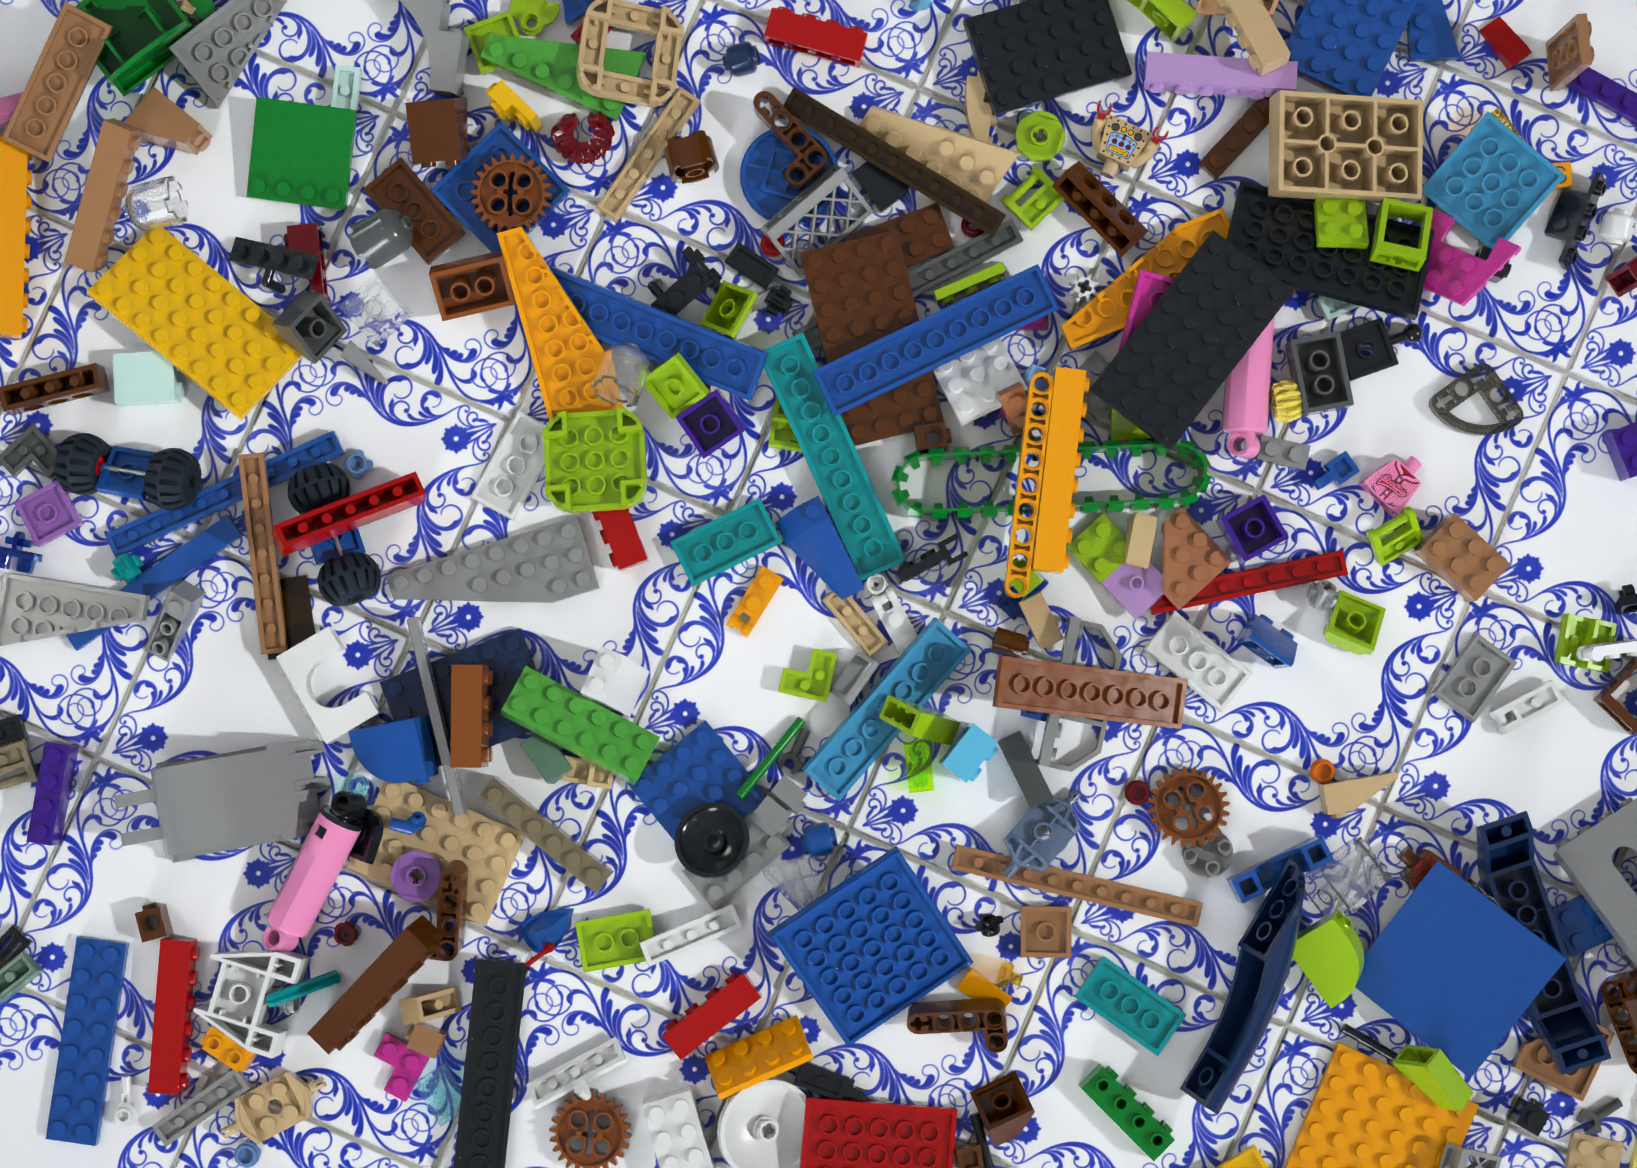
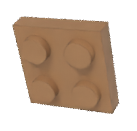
(1045, 931)

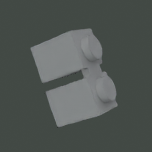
(778, 806)

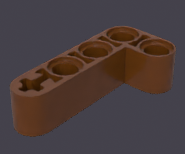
(786, 135)
(451, 910)
(1623, 1011)
(958, 1022)

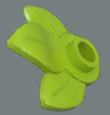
(534, 10)

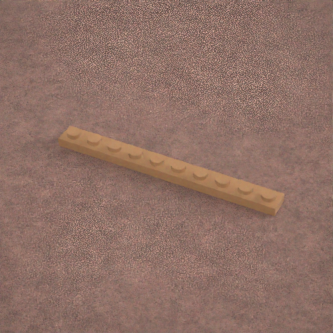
(1080, 886)

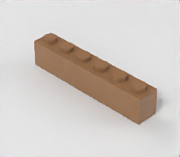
(103, 195)

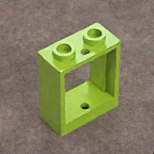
(1397, 254)

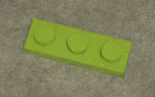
(969, 284)

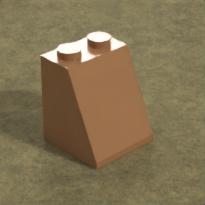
(168, 124)

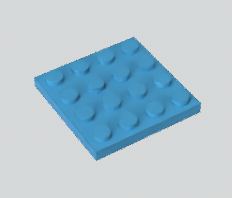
(1492, 181)

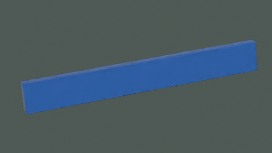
(173, 569)

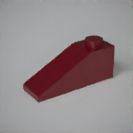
(310, 240)

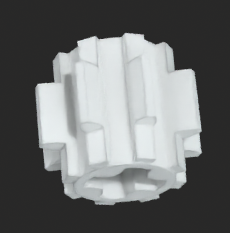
(1076, 288)

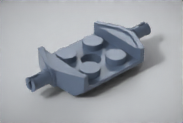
(1035, 853)

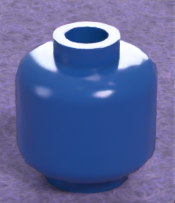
(819, 839)

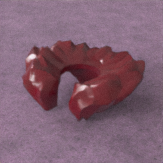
(583, 152)

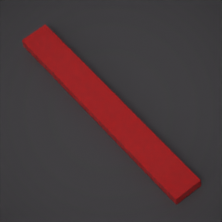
(1263, 579)

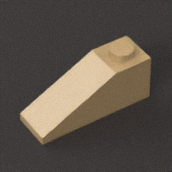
(1349, 794)

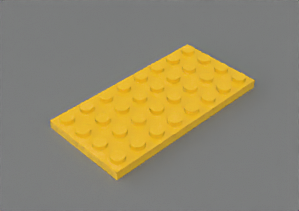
(196, 321)

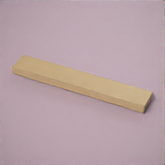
(648, 154)

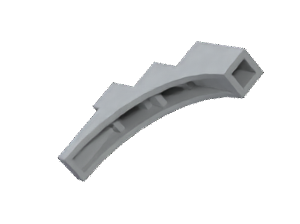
(445, 45)

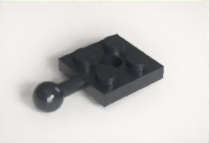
(1377, 337)

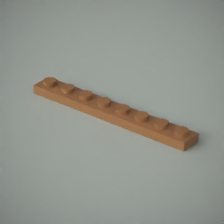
(262, 553)

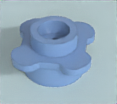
(365, 464)

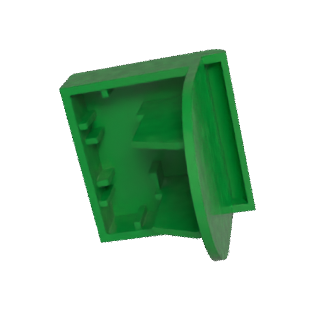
(139, 38)

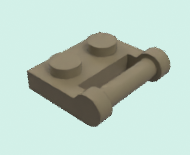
(14, 756)

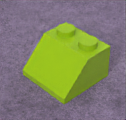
(729, 309)

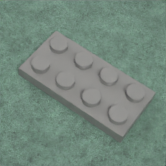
(761, 852)

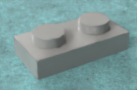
(1283, 452)

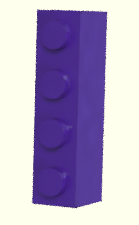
(52, 793)

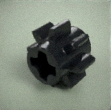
(779, 300)

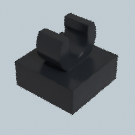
(1627, 600)

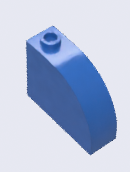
(397, 750)

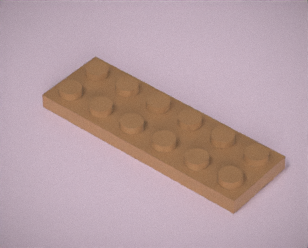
(57, 82)

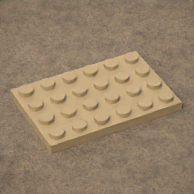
(474, 838)

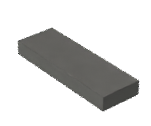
(1025, 769)

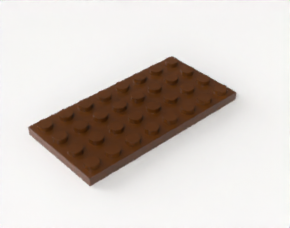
(857, 298)

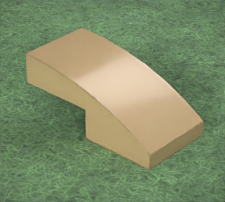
(587, 774)

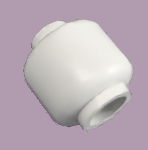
(1617, 227)

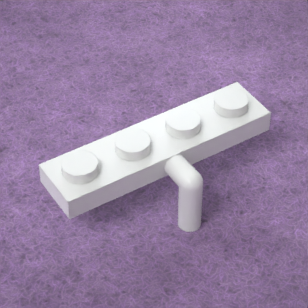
(576, 1074)

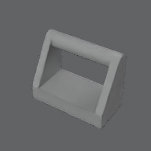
(854, 677)

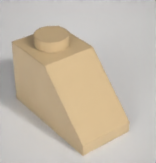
(429, 1005)

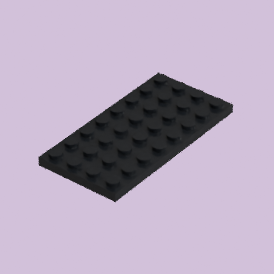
(1283, 241)
(1191, 340)

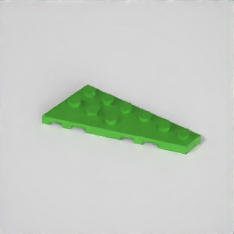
(554, 67)

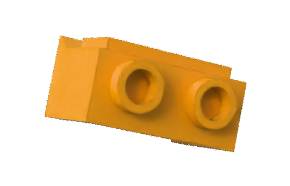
(226, 1050)

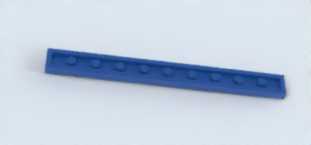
(221, 495)

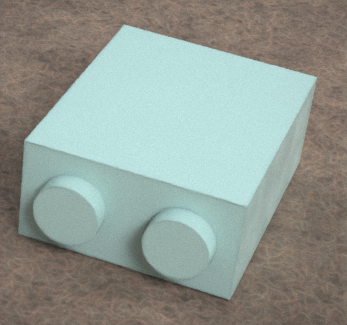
(145, 379)

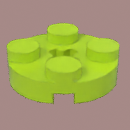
(1052, 130)

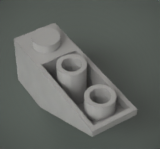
(175, 619)

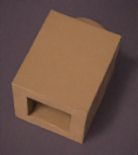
(425, 1039)

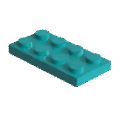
(726, 542)
(1130, 1005)

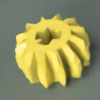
(1286, 401)

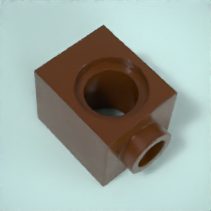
(922, 431)
(164, 925)

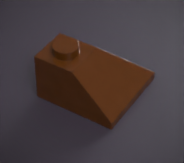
(1003, 1107)

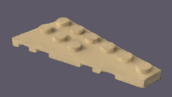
(954, 155)

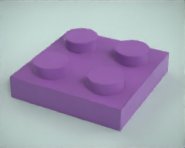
(48, 513)

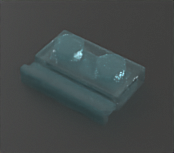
(440, 1094)

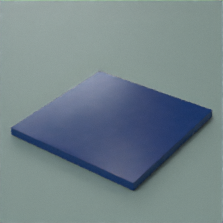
(871, 946)
(1456, 968)

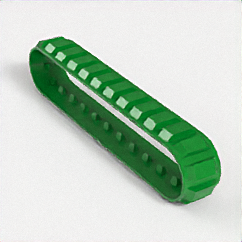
(1184, 448)

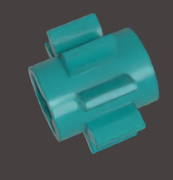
(127, 567)

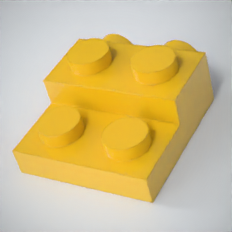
(510, 106)

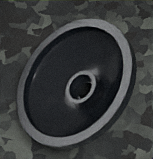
(699, 830)

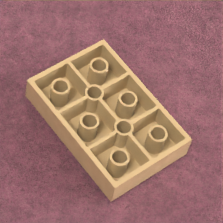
(1345, 147)

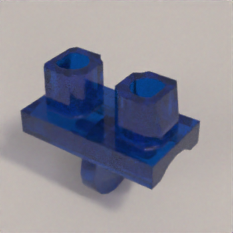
(26, 560)

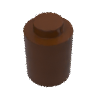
(1009, 643)

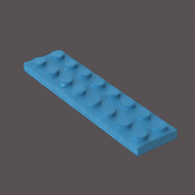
(864, 735)

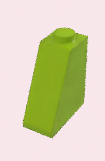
(919, 720)
(1434, 1076)

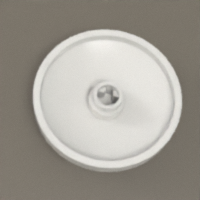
(763, 1126)

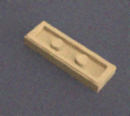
(856, 623)

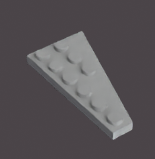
(224, 43)
(50, 608)

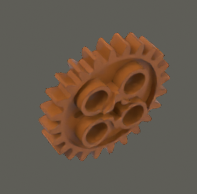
(534, 194)
(1210, 800)
(613, 1134)

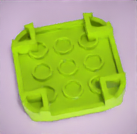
(595, 461)

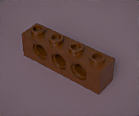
(1100, 208)
(54, 389)

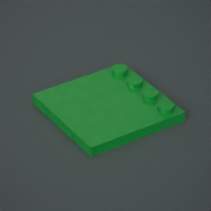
(301, 153)

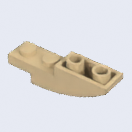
(978, 113)

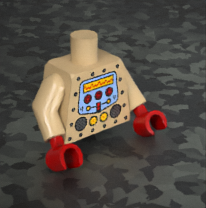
(1121, 143)

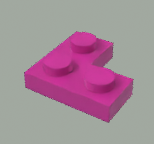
(407, 1065)

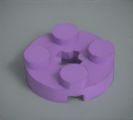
(405, 885)

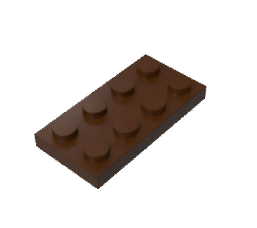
(432, 224)
(920, 233)

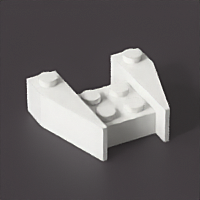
(241, 996)

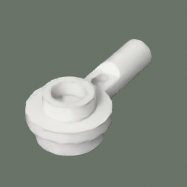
(125, 1113)

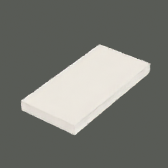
(513, 467)
(1200, 660)

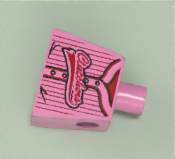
(1393, 484)

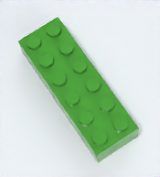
(579, 725)

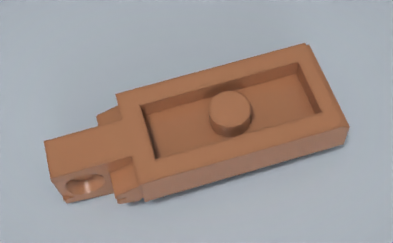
(1014, 404)

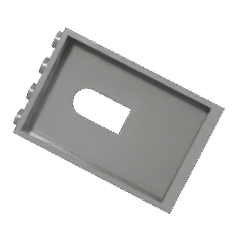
(1591, 869)

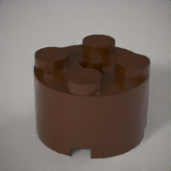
(690, 157)

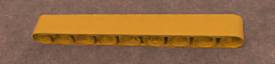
(1033, 473)

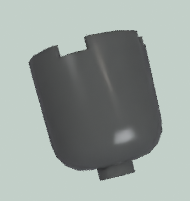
(381, 236)

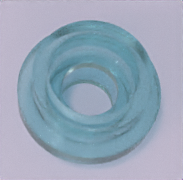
(348, 785)

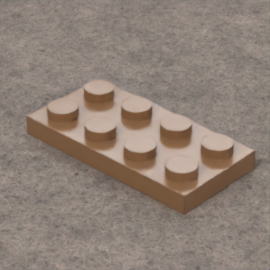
(1569, 52)

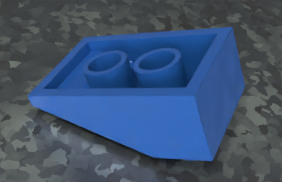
(1268, 642)

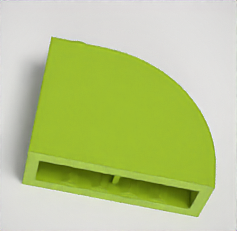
(1331, 956)

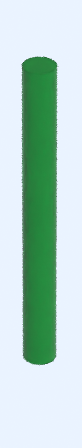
(770, 758)

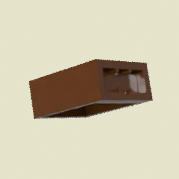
(1612, 706)

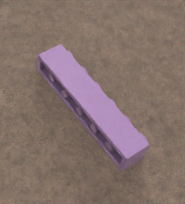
(1214, 76)

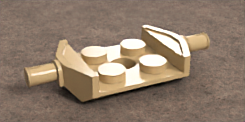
(255, 1117)

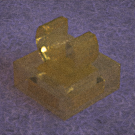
(1007, 975)

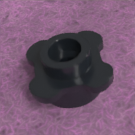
(989, 924)

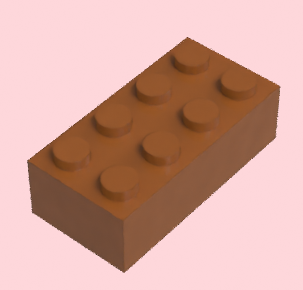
(471, 716)

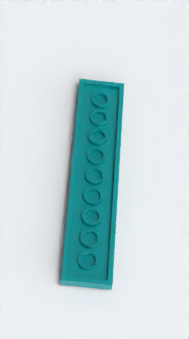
(832, 459)

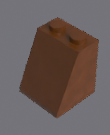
(438, 131)

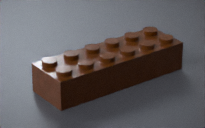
(376, 985)

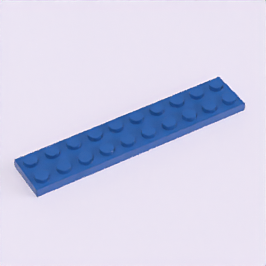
(661, 335)
(935, 340)

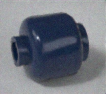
(741, 59)

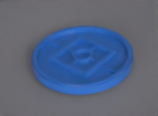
(765, 174)

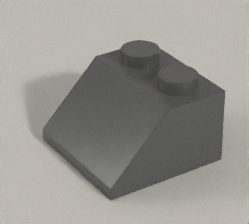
(310, 326)

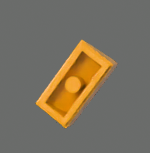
(977, 986)

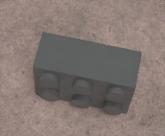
(1320, 372)

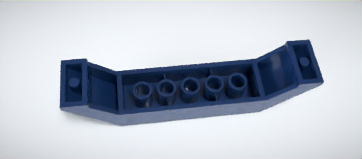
(1514, 881)

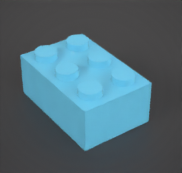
(968, 753)

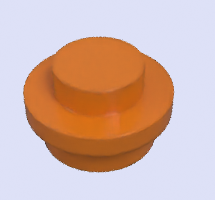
(1322, 771)

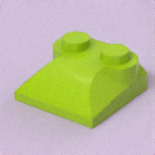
(1354, 624)

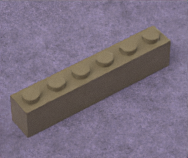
(545, 834)

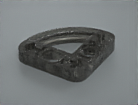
(1483, 388)

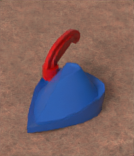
(546, 931)

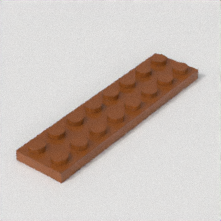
(1089, 692)

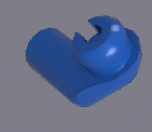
(409, 826)

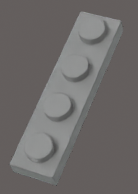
(201, 1107)

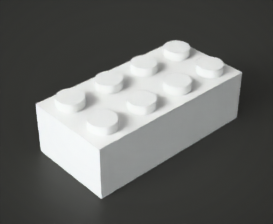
(677, 1130)

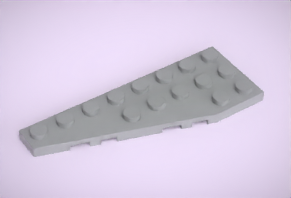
(527, 567)

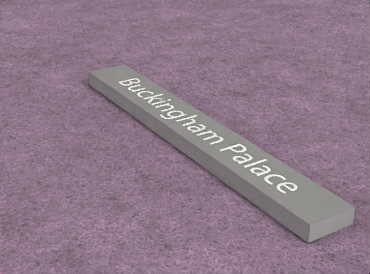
(436, 714)

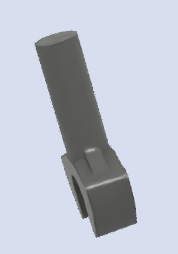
(795, 751)
(1597, 1116)

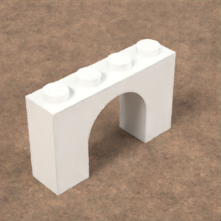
(299, 666)

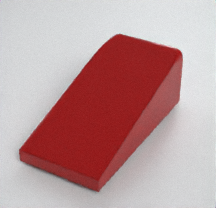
(1505, 43)

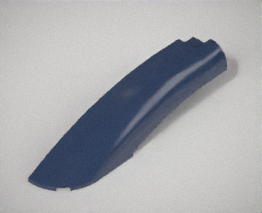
(1253, 994)

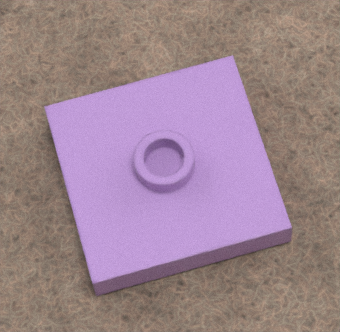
(1135, 588)

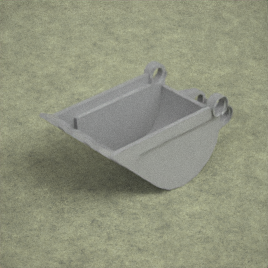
(231, 799)

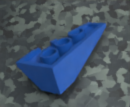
(816, 542)

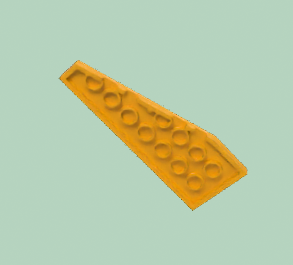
(1167, 258)
(556, 333)

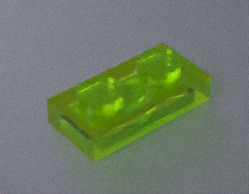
(918, 766)

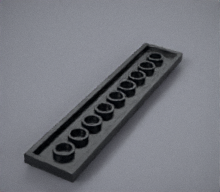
(490, 1064)

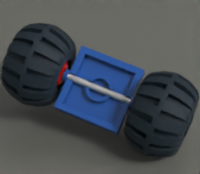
(89, 466)
(347, 571)

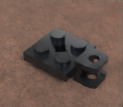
(929, 560)

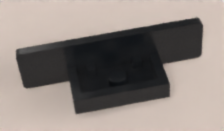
(1572, 216)

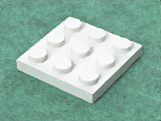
(976, 378)

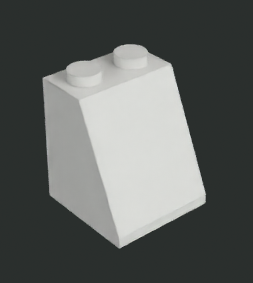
(614, 681)

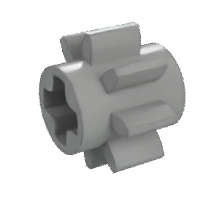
(1322, 595)

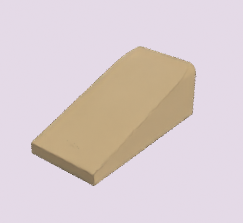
(1139, 539)
(1040, 620)

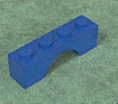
(1262, 876)

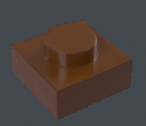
(969, 1156)

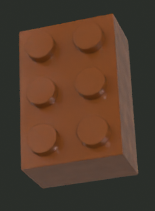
(471, 285)

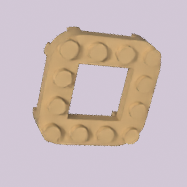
(635, 18)

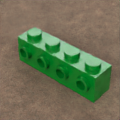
(1126, 1111)

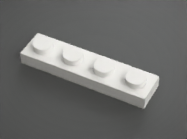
(690, 934)

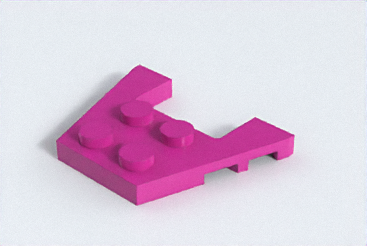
(1457, 273)

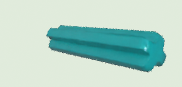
(303, 988)

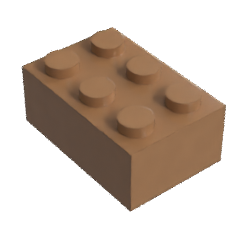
(1462, 557)

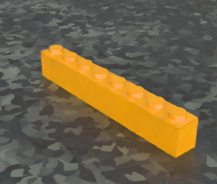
(13, 227)
(1059, 471)

